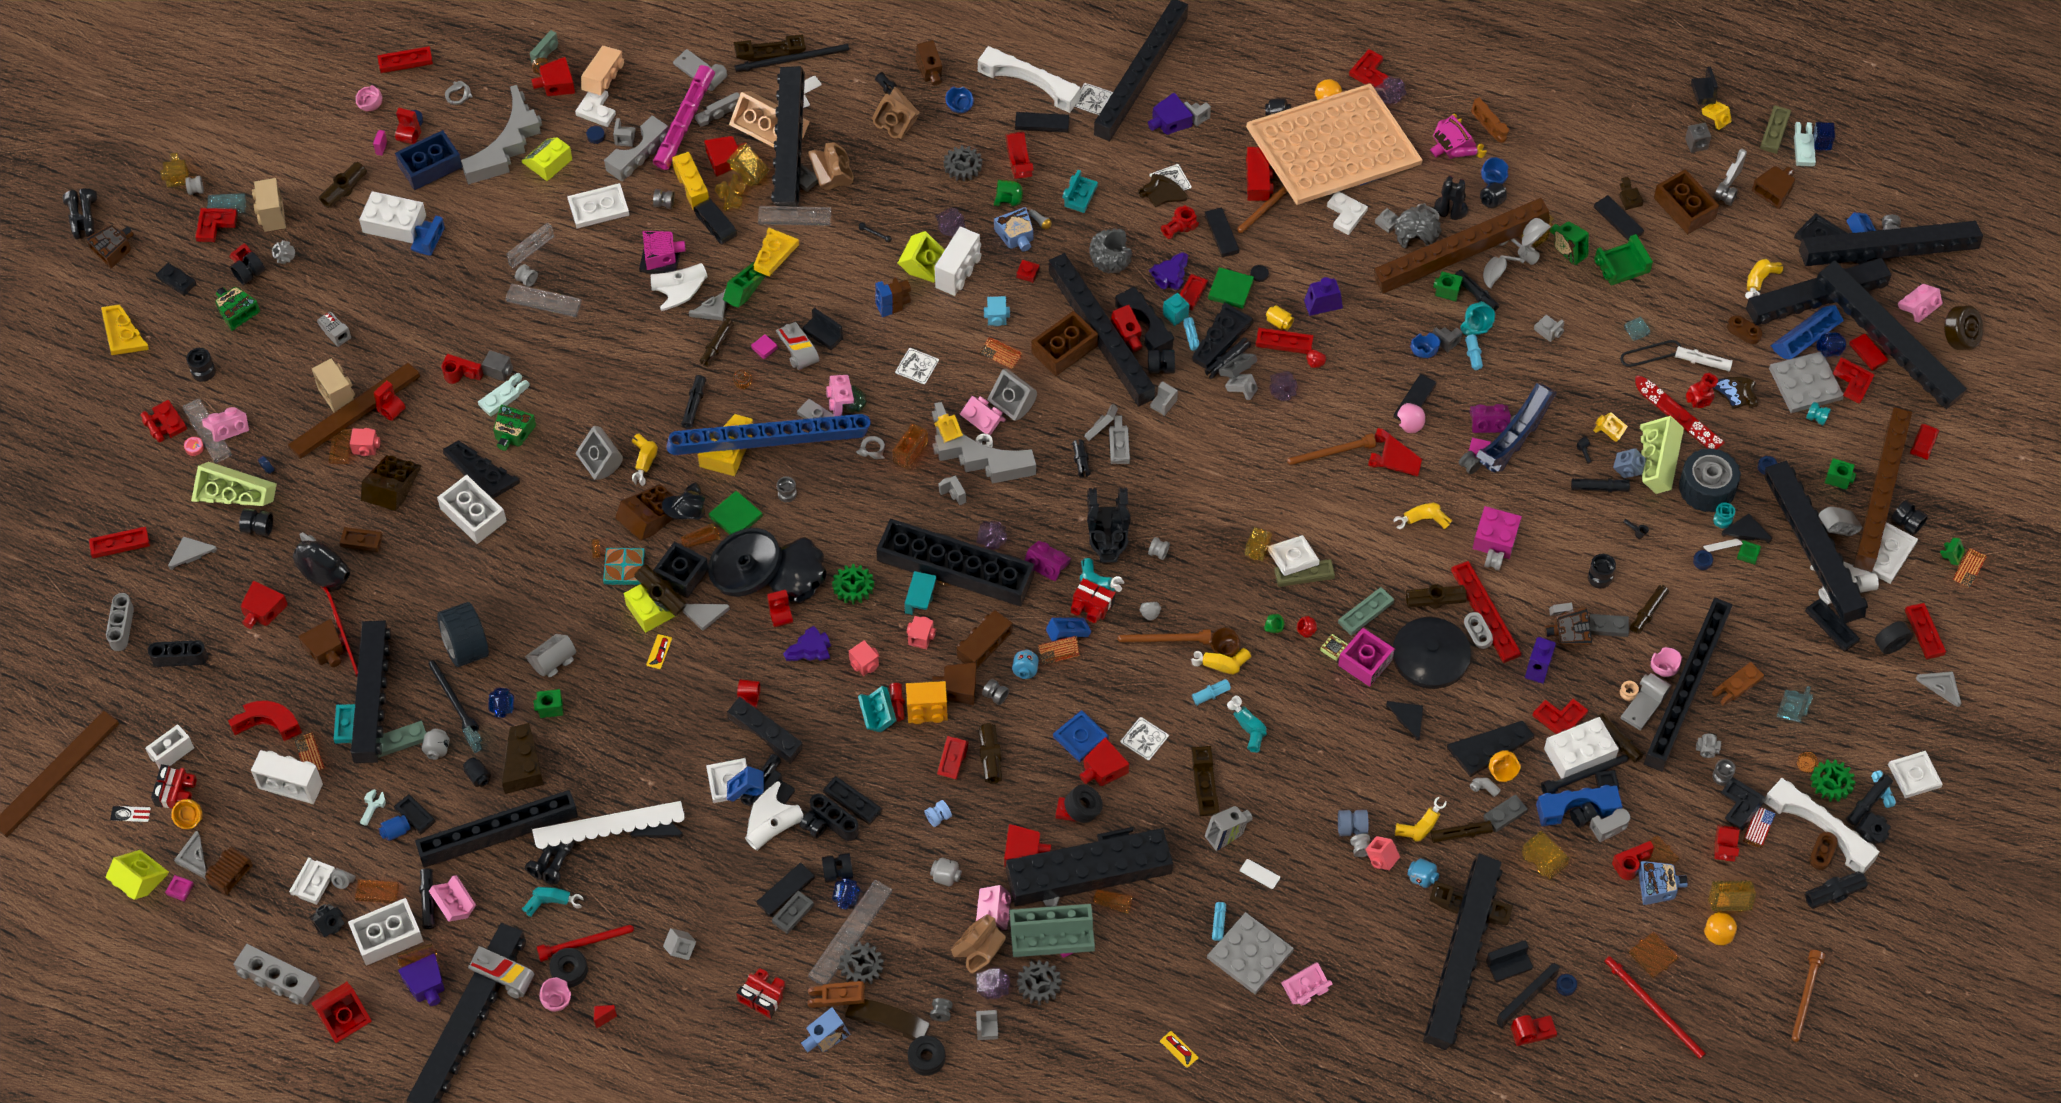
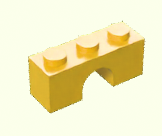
(688, 175)

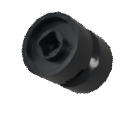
(247, 268)
(200, 364)
(1155, 364)
(1909, 517)
(252, 522)
(1601, 571)
(830, 871)

